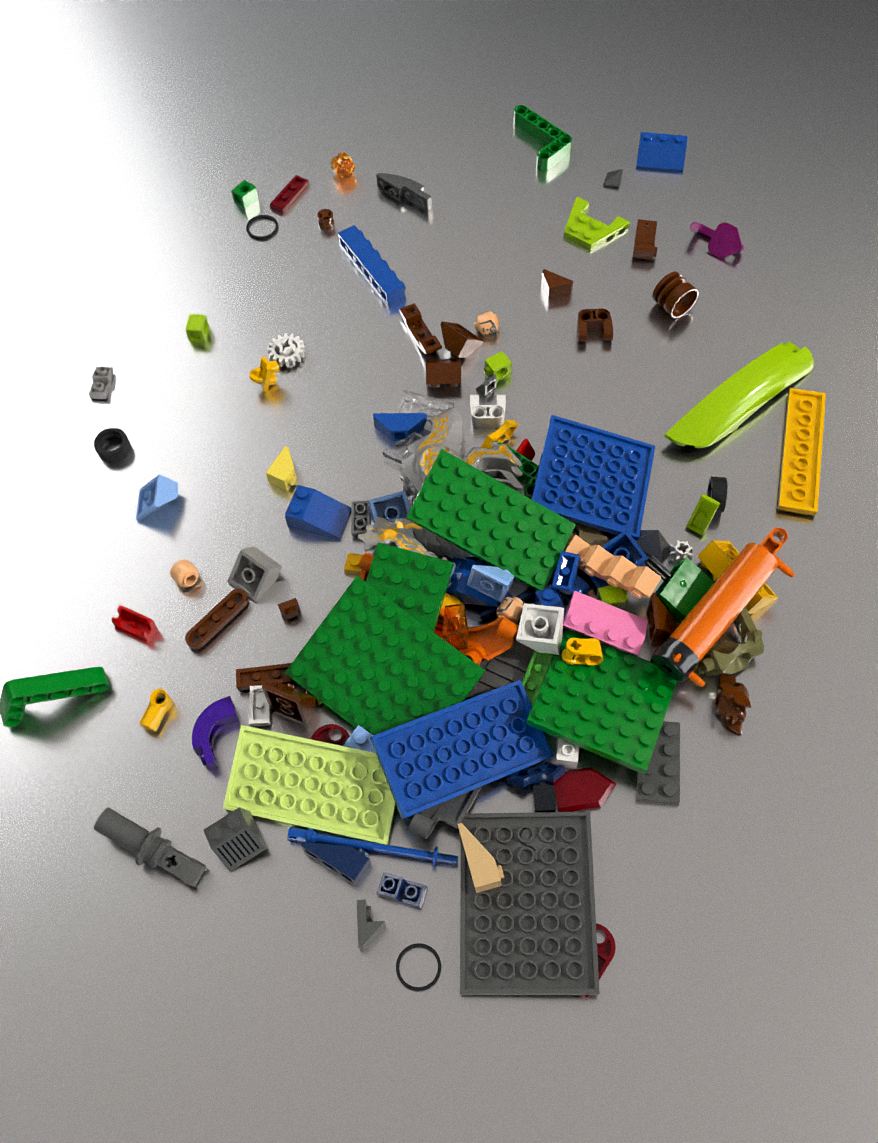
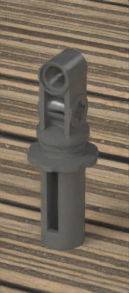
(148, 846)

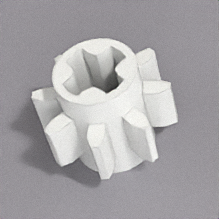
(681, 551)

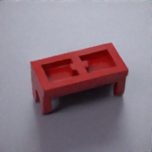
(134, 624)

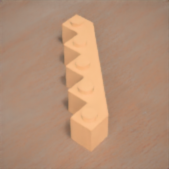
(613, 569)

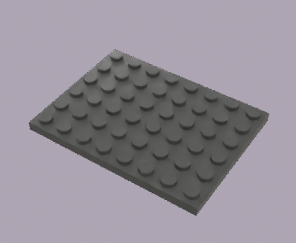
(541, 922)

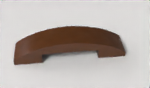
(418, 329)

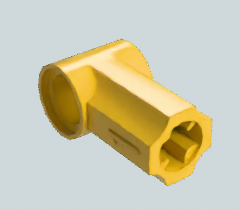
(155, 711)

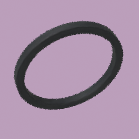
(262, 237)
(398, 963)

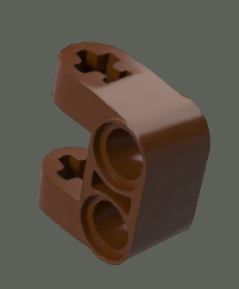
(594, 321)

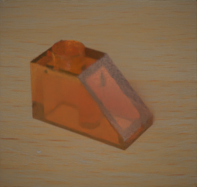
(455, 626)

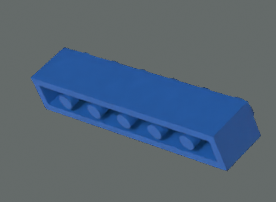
(372, 265)

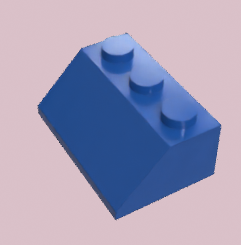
(661, 152)

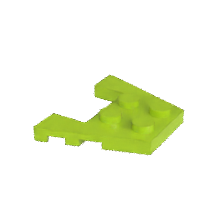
(590, 231)

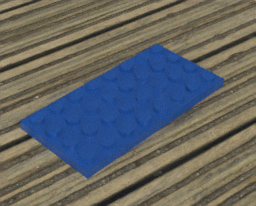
(459, 748)

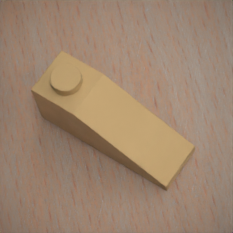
(482, 864)

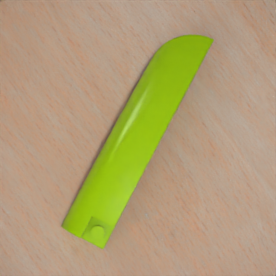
(741, 396)

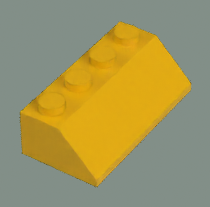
(718, 557)

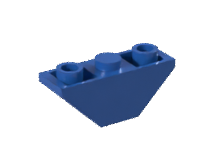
(399, 425)

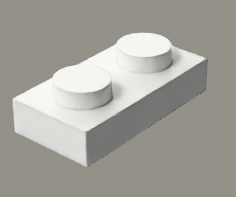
(258, 708)

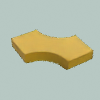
(502, 434)

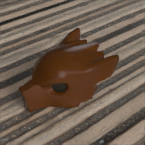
(732, 702)

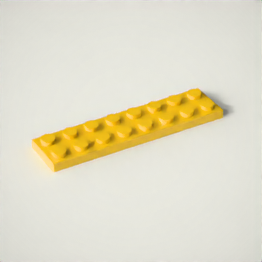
(802, 452)

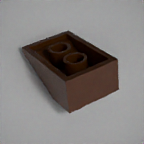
(290, 702)

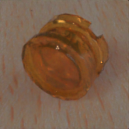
(342, 165)

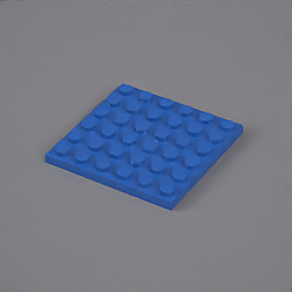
(594, 476)

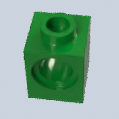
(244, 194)

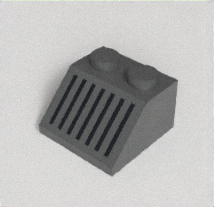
(235, 838)

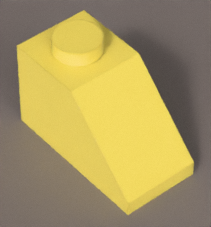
(282, 471)

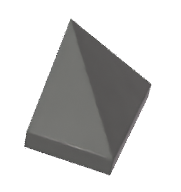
(653, 544)

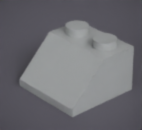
(254, 572)

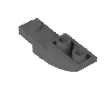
(403, 187)

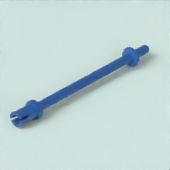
(311, 836)

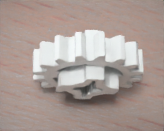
(284, 350)

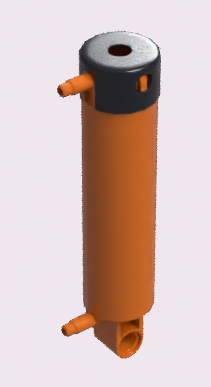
(720, 607)

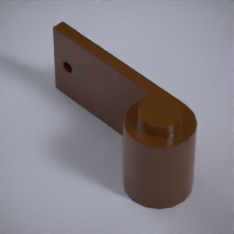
(645, 240)

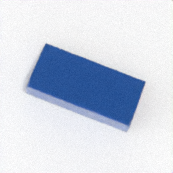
(566, 572)

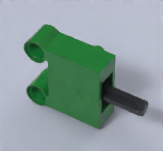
(680, 586)

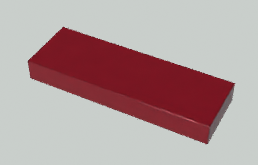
(289, 194)

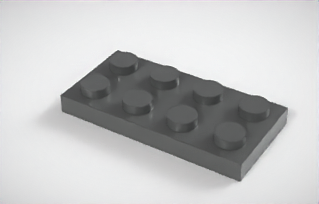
(662, 776)

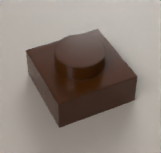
(289, 608)

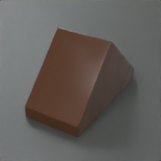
(556, 285)

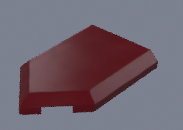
(582, 790)

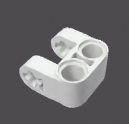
(487, 415)

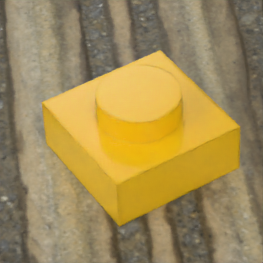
(352, 564)

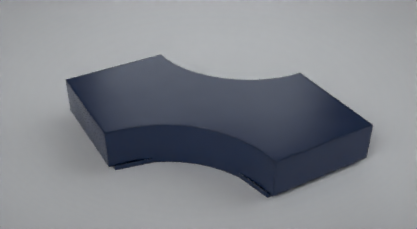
(543, 773)

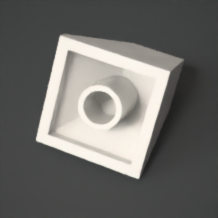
(541, 628)

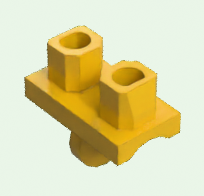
(265, 373)

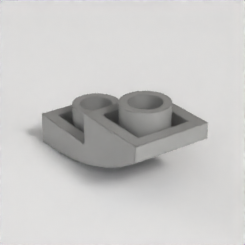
(101, 383)
(360, 517)

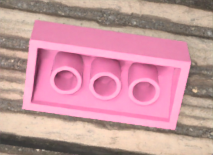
(605, 623)

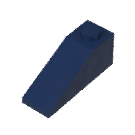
(341, 859)

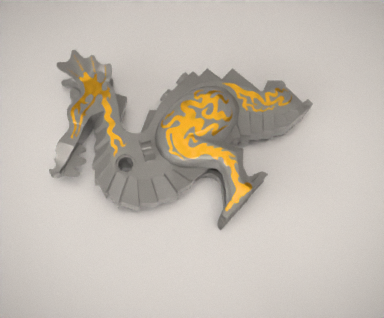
(445, 433)

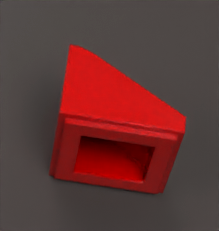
(526, 449)

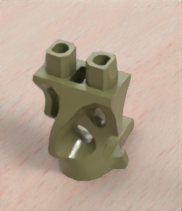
(730, 656)

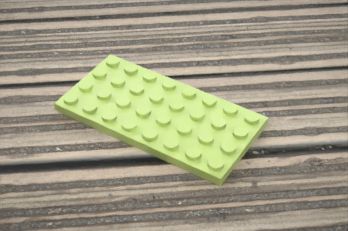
(310, 784)

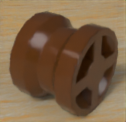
(325, 219)

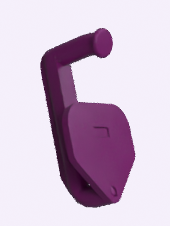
(724, 240)

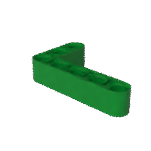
(556, 140)
(48, 687)

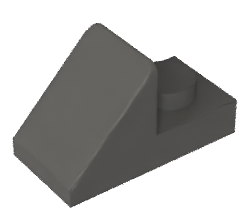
(367, 930)

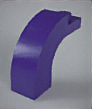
(208, 724)

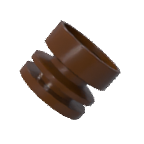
(675, 294)

